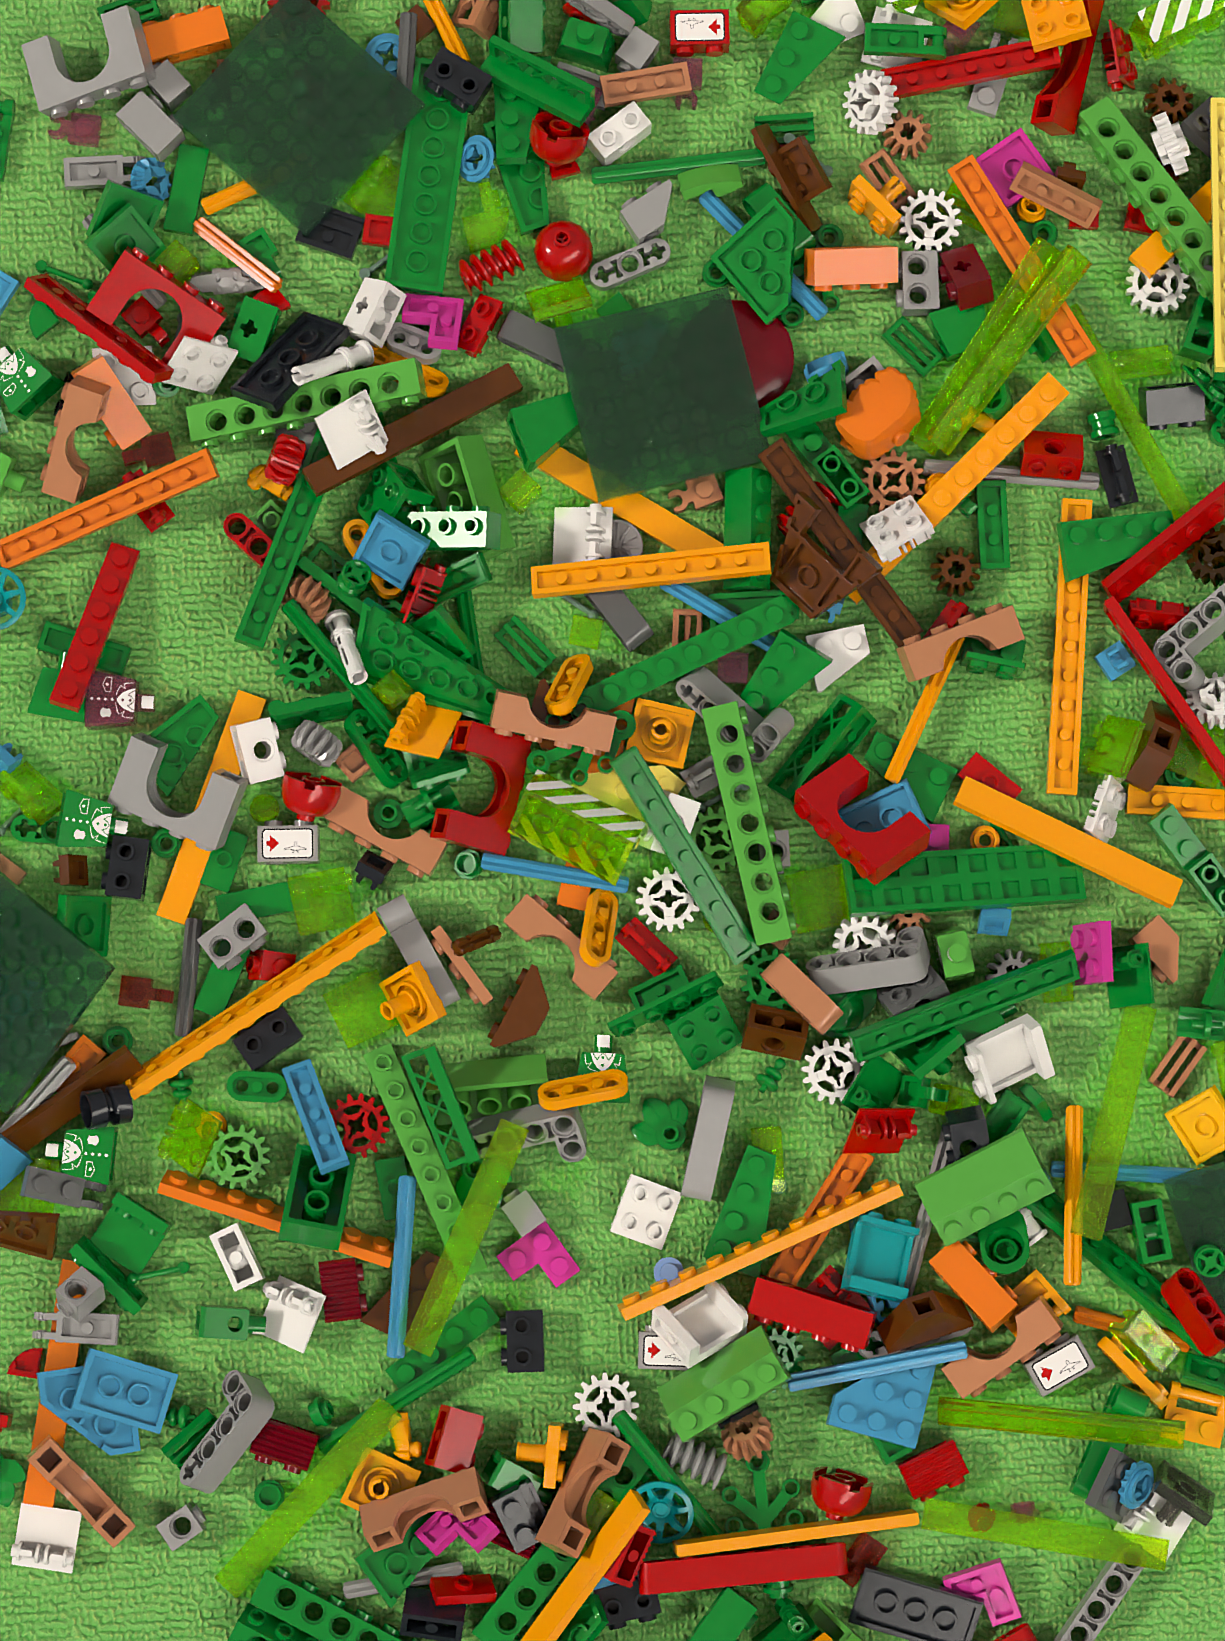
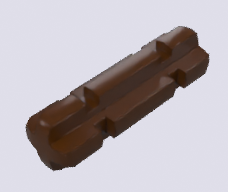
(476, 940)

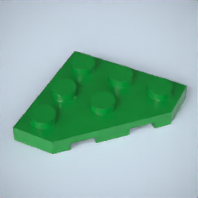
(761, 260)

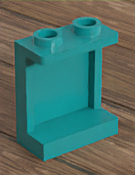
(879, 1257)

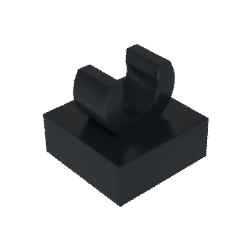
(374, 868)

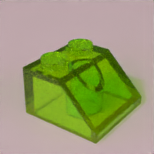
(1113, 748)

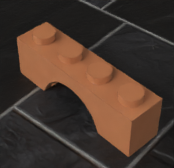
(66, 472)
(926, 655)
(590, 730)
(417, 850)
(532, 920)
(1035, 1325)
(595, 1461)
(81, 1491)
(389, 1518)

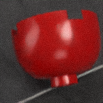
(557, 140)
(563, 250)
(309, 795)
(840, 1493)

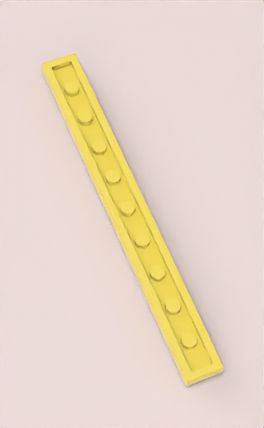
(1217, 155)

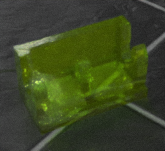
(1145, 1340)

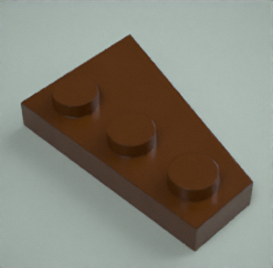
(29, 1232)
(420, 1277)

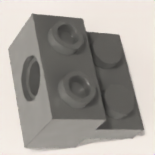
(908, 996)

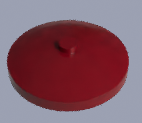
(767, 352)

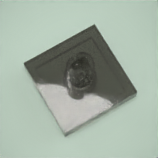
(1182, 1495)

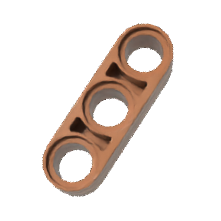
(802, 994)

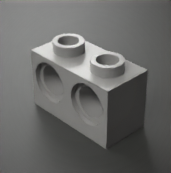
(924, 283)
(229, 930)

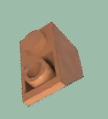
(1162, 948)

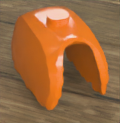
(879, 415)

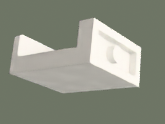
(1008, 1056)
(700, 1324)

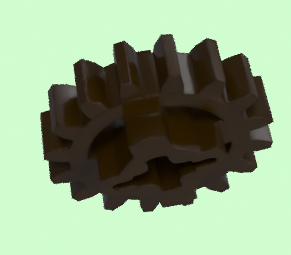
(1212, 550)

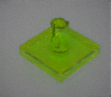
(558, 301)

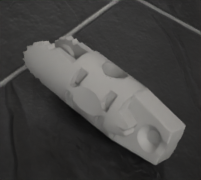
(225, 281)

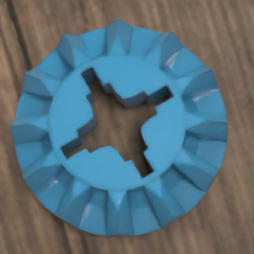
(382, 45)
(472, 149)
(144, 171)
(1136, 1484)

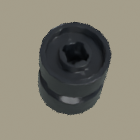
(103, 1107)

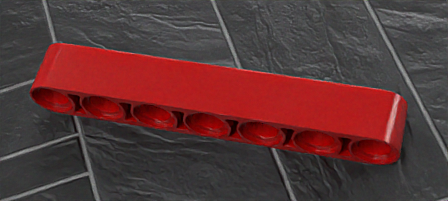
(743, 1568)

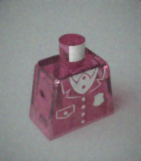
(115, 702)

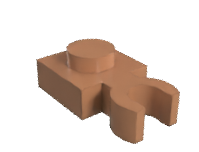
(700, 492)

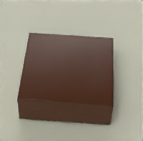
(424, 23)

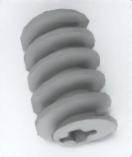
(695, 1459)

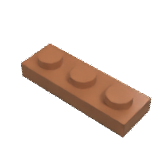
(645, 84)
(1056, 195)
(460, 967)

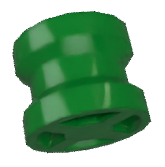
(1103, 425)
(356, 571)
(1213, 1264)

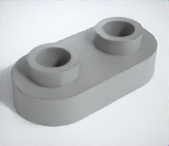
(414, 342)

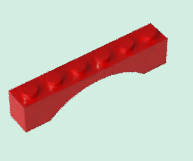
(1060, 101)

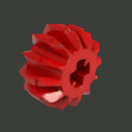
(285, 459)

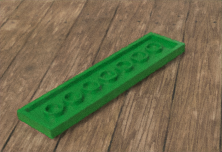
(426, 192)

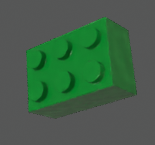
(316, 1202)

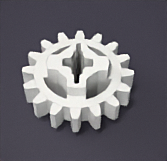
(870, 102)
(1170, 143)
(944, 221)
(1163, 293)
(1205, 703)
(669, 913)
(861, 929)
(815, 1077)
(591, 1405)

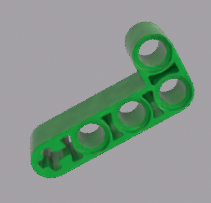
(1120, 1401)

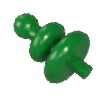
(768, 1080)
(181, 1082)
(181, 1417)

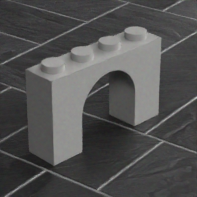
(126, 68)
(137, 794)

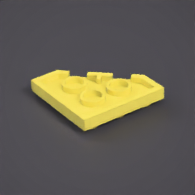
(611, 791)

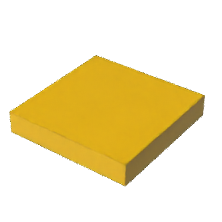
(1200, 1124)

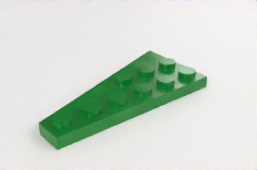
(422, 664)

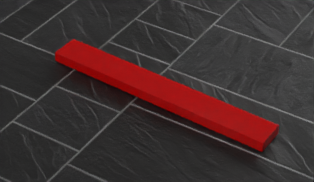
(1166, 687)

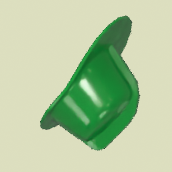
(856, 1008)
(1005, 1244)

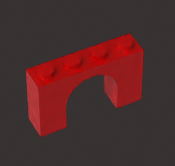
(136, 273)
(507, 761)
(871, 853)

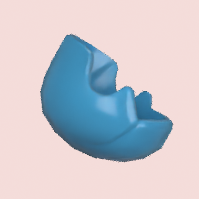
(823, 365)

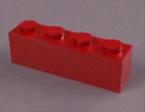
(811, 1312)

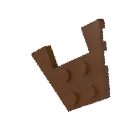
(808, 572)

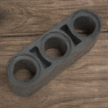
(531, 339)
(621, 617)

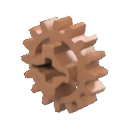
(884, 472)

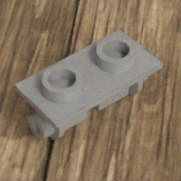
(702, 776)

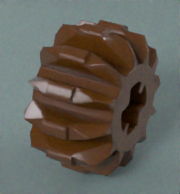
(1173, 94)
(965, 577)

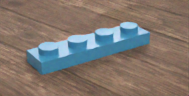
(315, 1116)

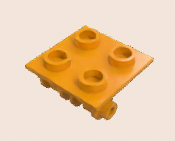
(422, 728)

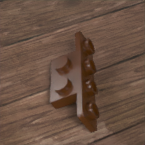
(796, 172)

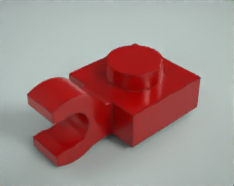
(145, 319)

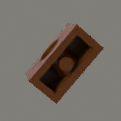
(775, 1032)

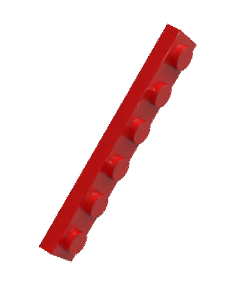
(971, 68)
(108, 337)
(1166, 546)
(94, 627)

